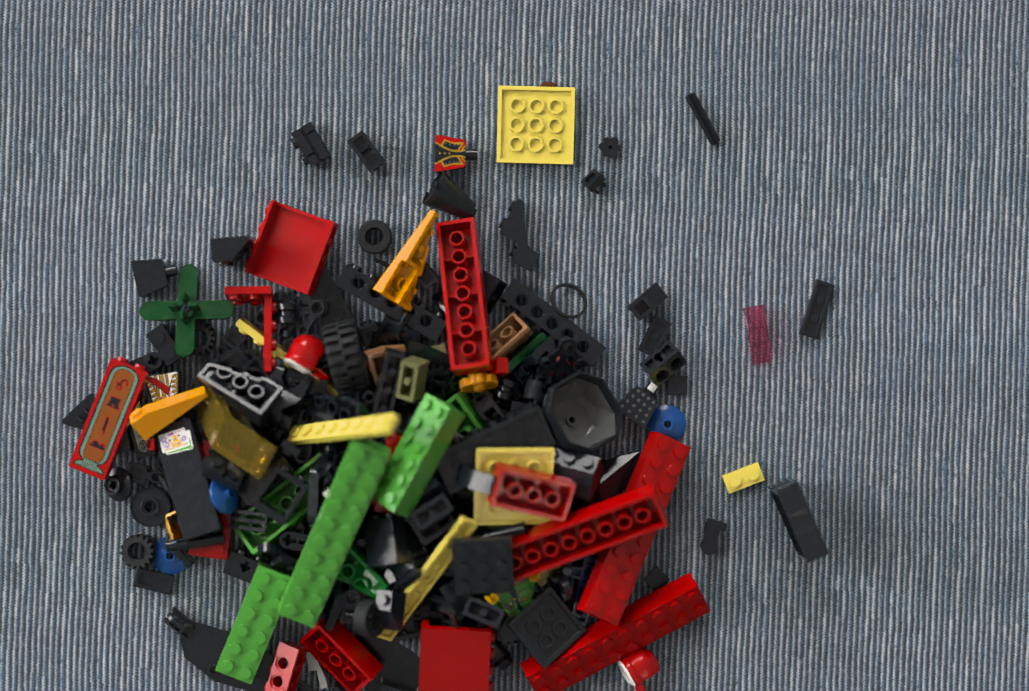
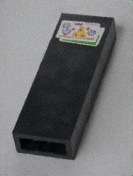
(190, 492)

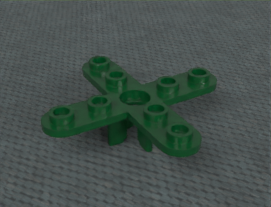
(186, 322)

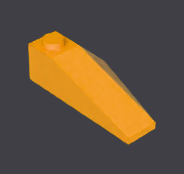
(159, 414)

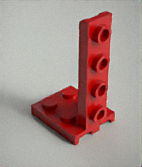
(256, 296)

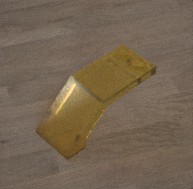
(233, 438)

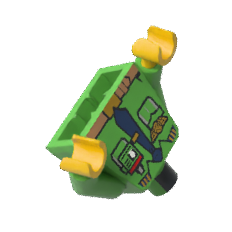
(515, 601)

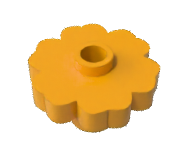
(478, 382)

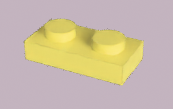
(743, 477)

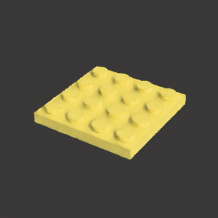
(535, 125)
(527, 457)

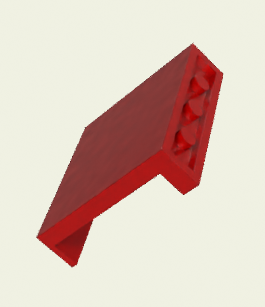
(291, 247)
(455, 658)

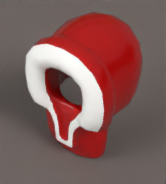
(305, 354)
(639, 667)

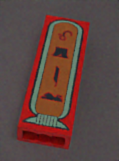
(109, 418)

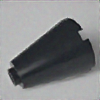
(449, 198)

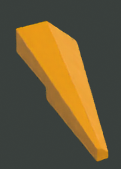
(401, 276)

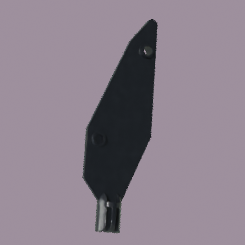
(203, 648)

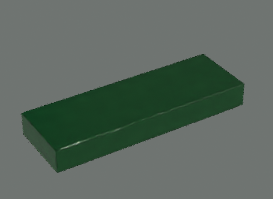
(525, 350)

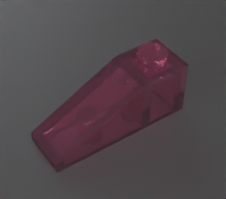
(757, 334)

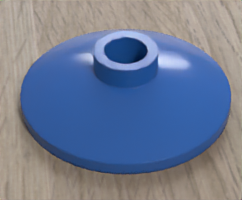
(669, 413)
(223, 498)
(166, 565)

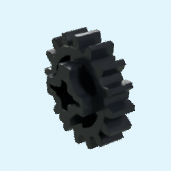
(441, 379)
(329, 470)

